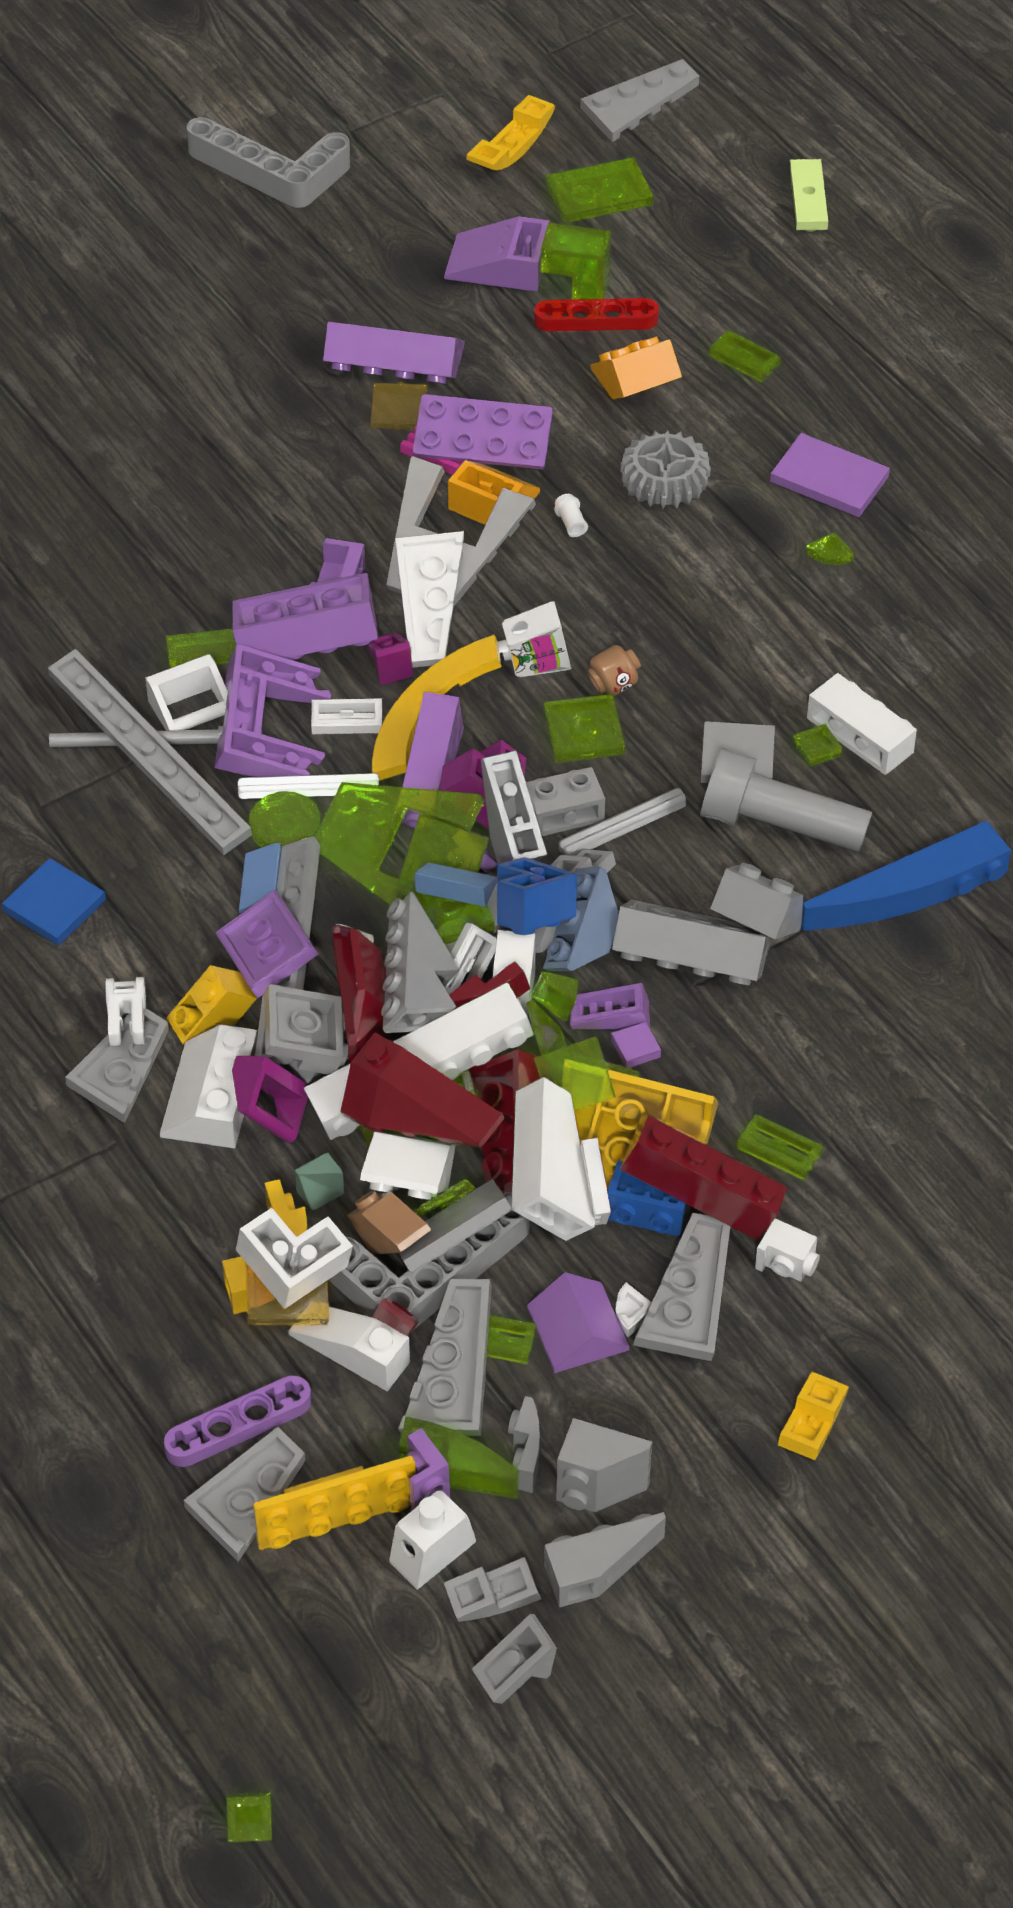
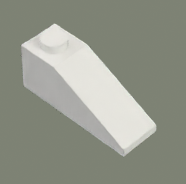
(359, 1345)

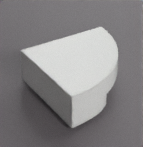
(631, 1309)

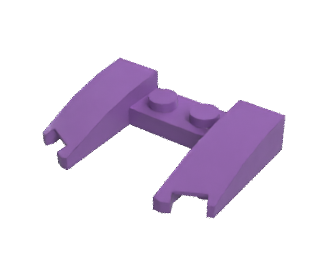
(249, 680)

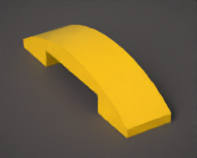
(516, 138)

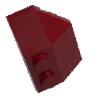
(360, 986)

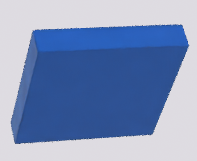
(53, 901)

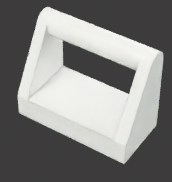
(182, 683)

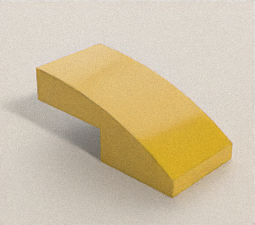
(813, 1415)

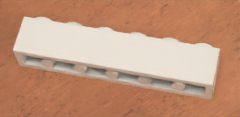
(448, 1044)

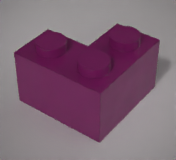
(466, 775)

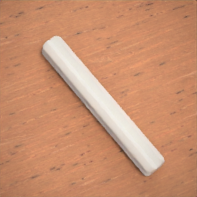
(306, 785)

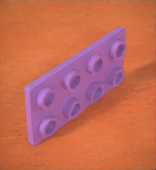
(482, 431)

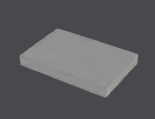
(457, 1224)

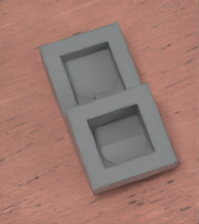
(492, 1593)

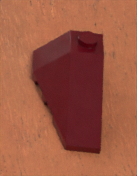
(405, 1094)

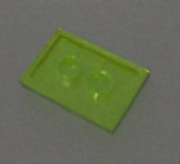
(599, 189)

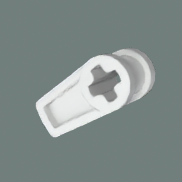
(123, 999)

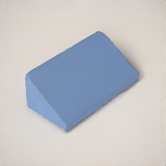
(259, 874)
(455, 884)

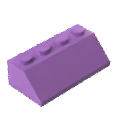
(392, 350)
(307, 618)

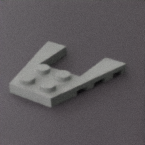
(419, 490)

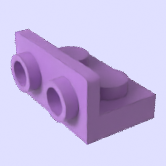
(431, 1468)

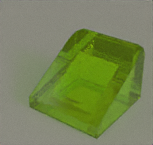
(556, 993)
(249, 1817)

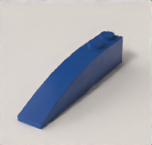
(914, 881)

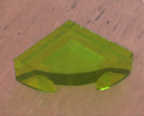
(830, 550)

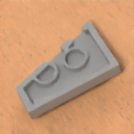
(116, 1074)
(228, 1498)

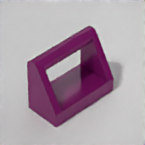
(258, 1073)

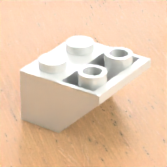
(408, 1163)

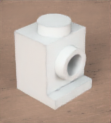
(787, 1251)

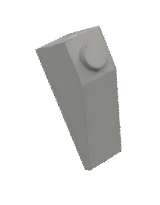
(510, 810)

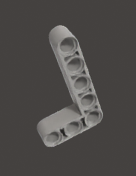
(286, 180)
(407, 1290)

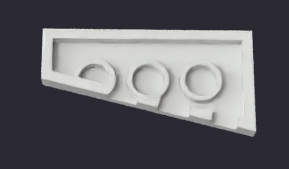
(428, 591)

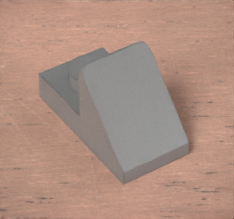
(520, 1655)

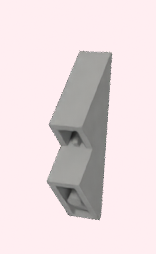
(415, 969)

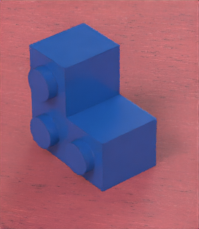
(534, 895)

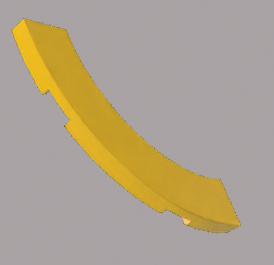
(398, 729)

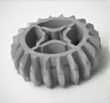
(645, 473)

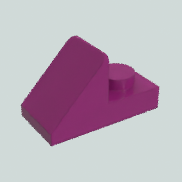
(391, 657)

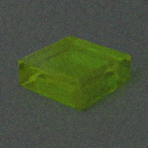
(817, 745)

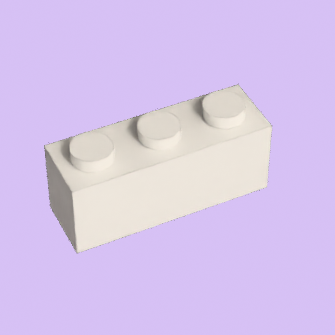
(862, 723)

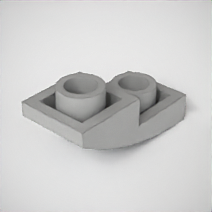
(526, 1442)

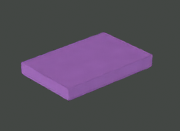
(830, 474)
(266, 943)

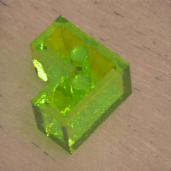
(579, 254)

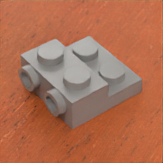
(305, 1028)

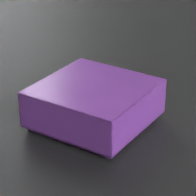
(636, 1045)

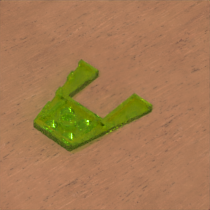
(365, 823)

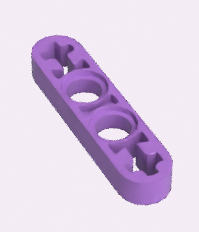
(241, 1426)

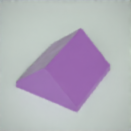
(576, 1322)

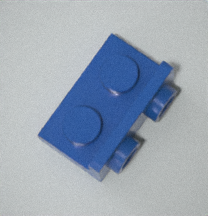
(643, 1205)

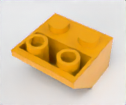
(636, 367)
(476, 489)

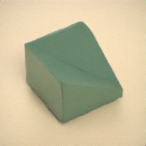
(319, 1181)

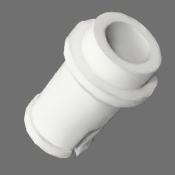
(568, 509)

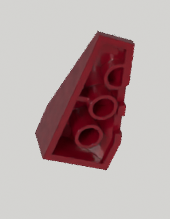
(497, 1086)

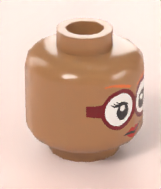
(614, 670)

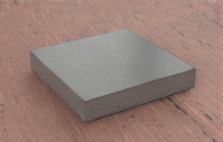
(743, 739)

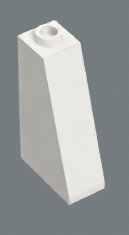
(549, 1162)

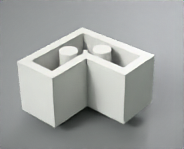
(290, 1263)

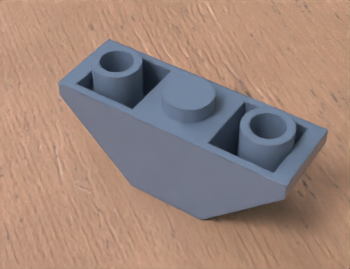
(593, 928)

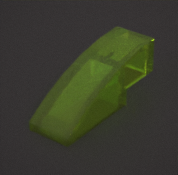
(470, 1462)

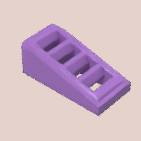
(630, 998)

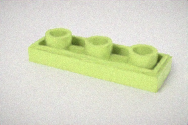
(808, 194)

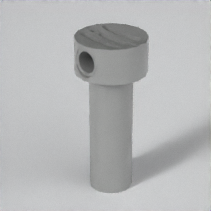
(738, 790)

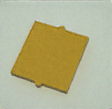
(396, 405)

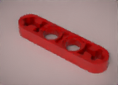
(596, 316)

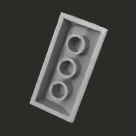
(690, 940)

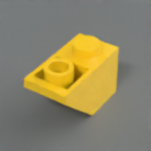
(214, 1000)

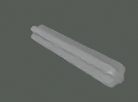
(623, 822)

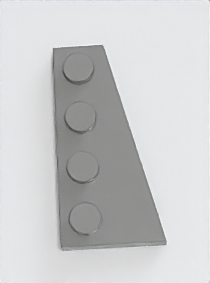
(628, 102)
(689, 1297)
(455, 1361)

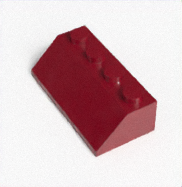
(703, 1177)

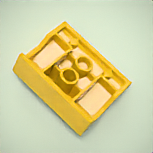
(617, 1119)

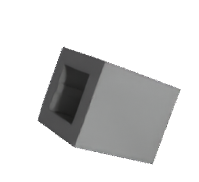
(592, 1562)

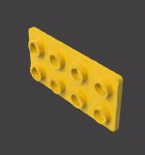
(333, 1502)

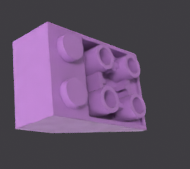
(500, 254)

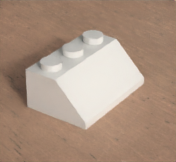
(203, 1092)

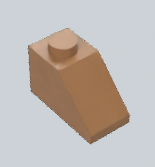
(386, 1223)

